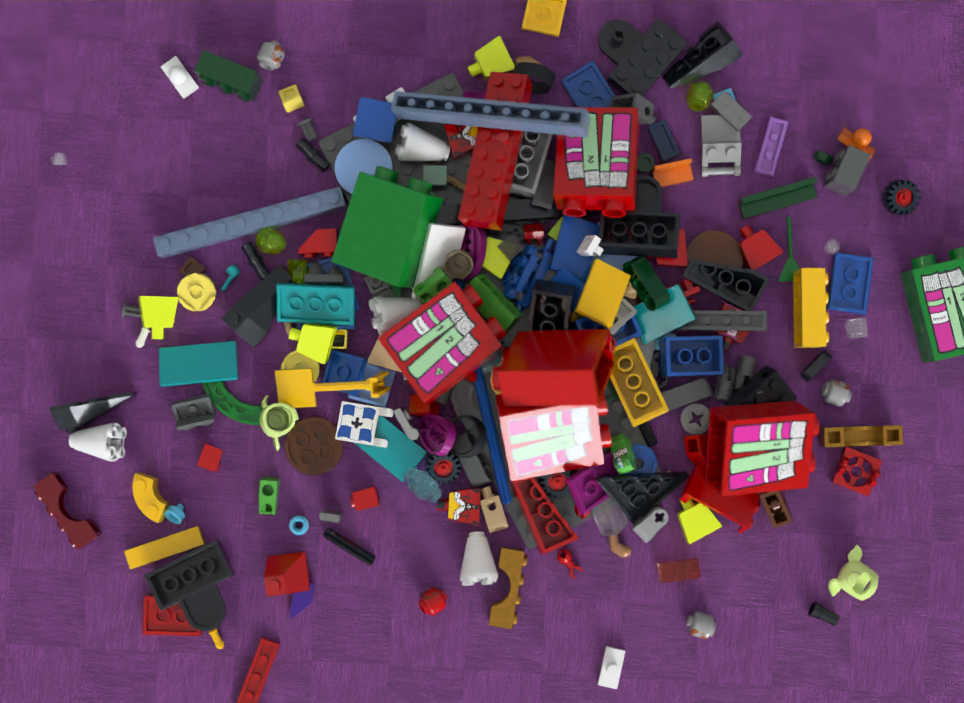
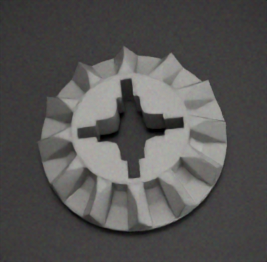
(686, 417)

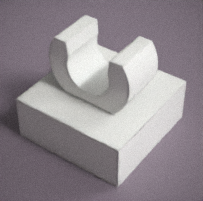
(590, 246)

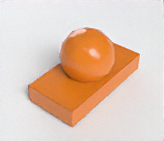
(858, 139)

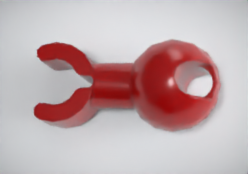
(566, 558)

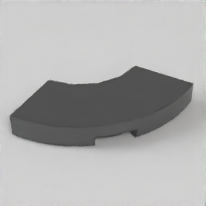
(463, 402)

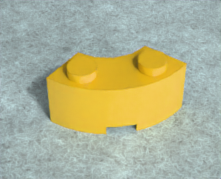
(148, 497)

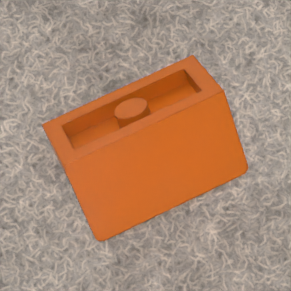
(673, 172)

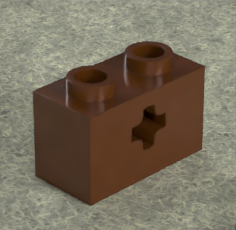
(776, 508)

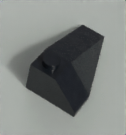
(256, 310)

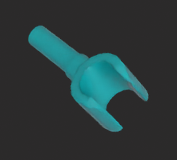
(233, 271)

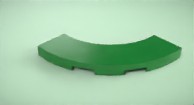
(230, 406)

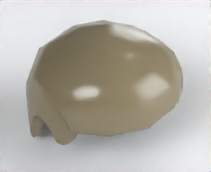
(458, 264)

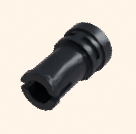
(819, 612)

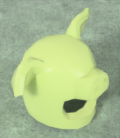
(277, 420)
(854, 577)

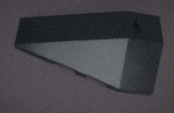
(709, 55)
(732, 284)
(79, 414)

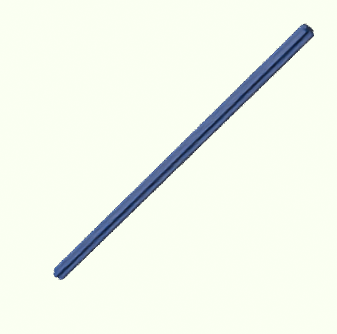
(489, 423)

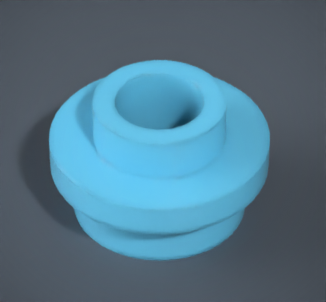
(292, 525)

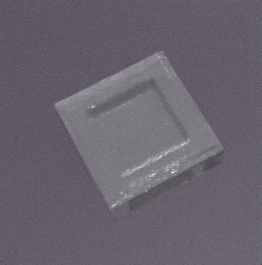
(856, 328)

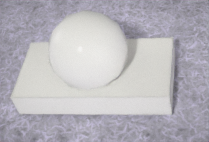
(179, 77)

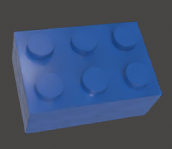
(625, 333)
(691, 356)

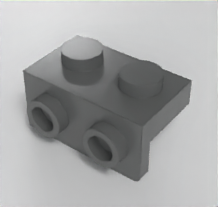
(193, 412)

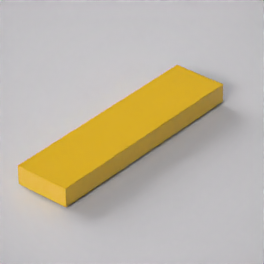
(164, 547)

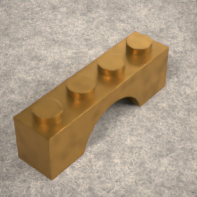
(860, 436)
(503, 611)

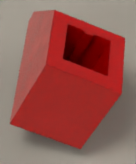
(320, 242)
(696, 447)

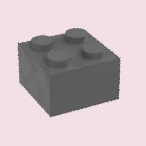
(846, 170)

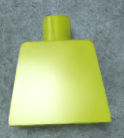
(492, 58)
(495, 261)
(157, 313)
(314, 340)
(696, 521)

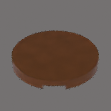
(716, 248)
(313, 446)

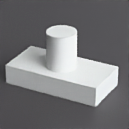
(611, 667)

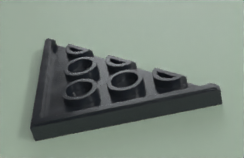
(640, 492)

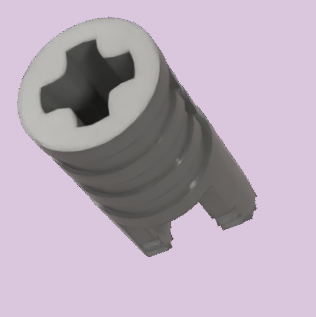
(745, 369)
(725, 383)

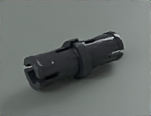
(312, 155)
(255, 260)

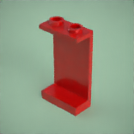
(734, 507)

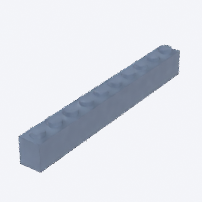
(491, 114)
(250, 222)

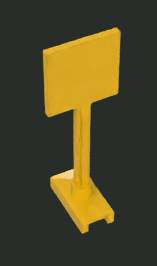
(298, 388)

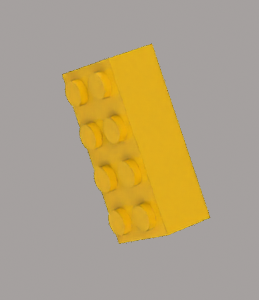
(810, 308)
(636, 384)

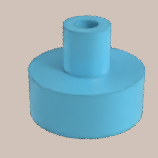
(175, 513)

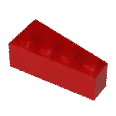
(542, 517)

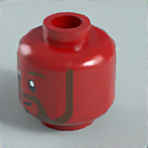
(432, 601)

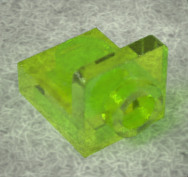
(297, 269)

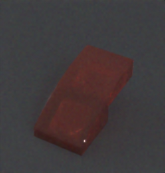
(678, 570)

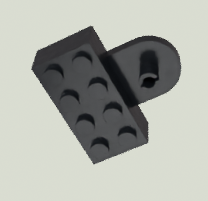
(638, 56)
(646, 229)
(193, 585)

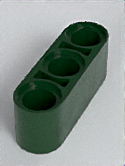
(646, 283)

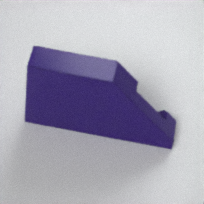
(301, 600)

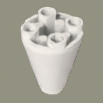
(420, 145)
(390, 311)
(100, 441)
(478, 561)

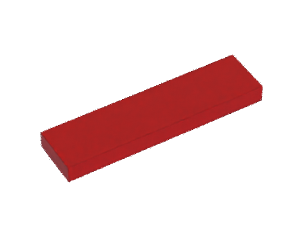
(258, 671)

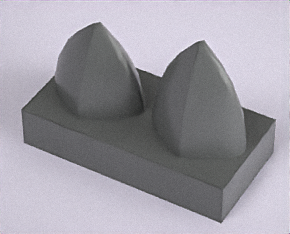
(316, 276)

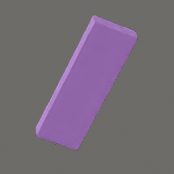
(771, 146)

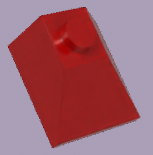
(286, 574)

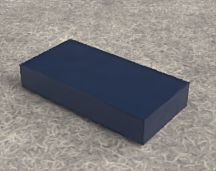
(663, 140)

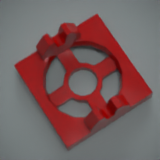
(874, 463)

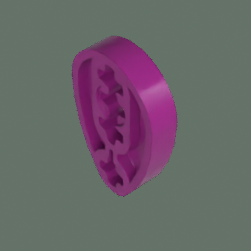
(477, 247)
(433, 424)

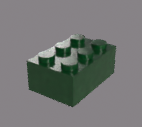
(228, 76)

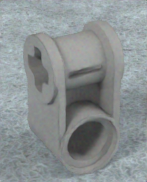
(648, 526)

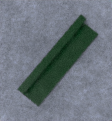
(777, 198)

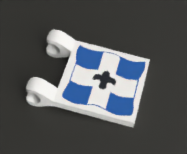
(359, 423)

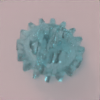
(422, 485)

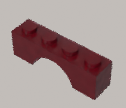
(52, 492)

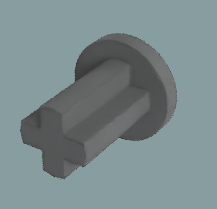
(308, 129)
(130, 311)

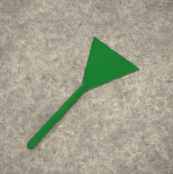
(791, 265)

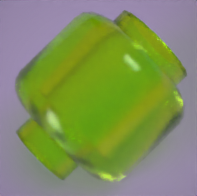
(699, 96)
(270, 241)

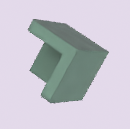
(435, 174)

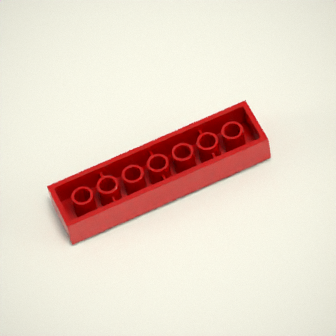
(494, 158)

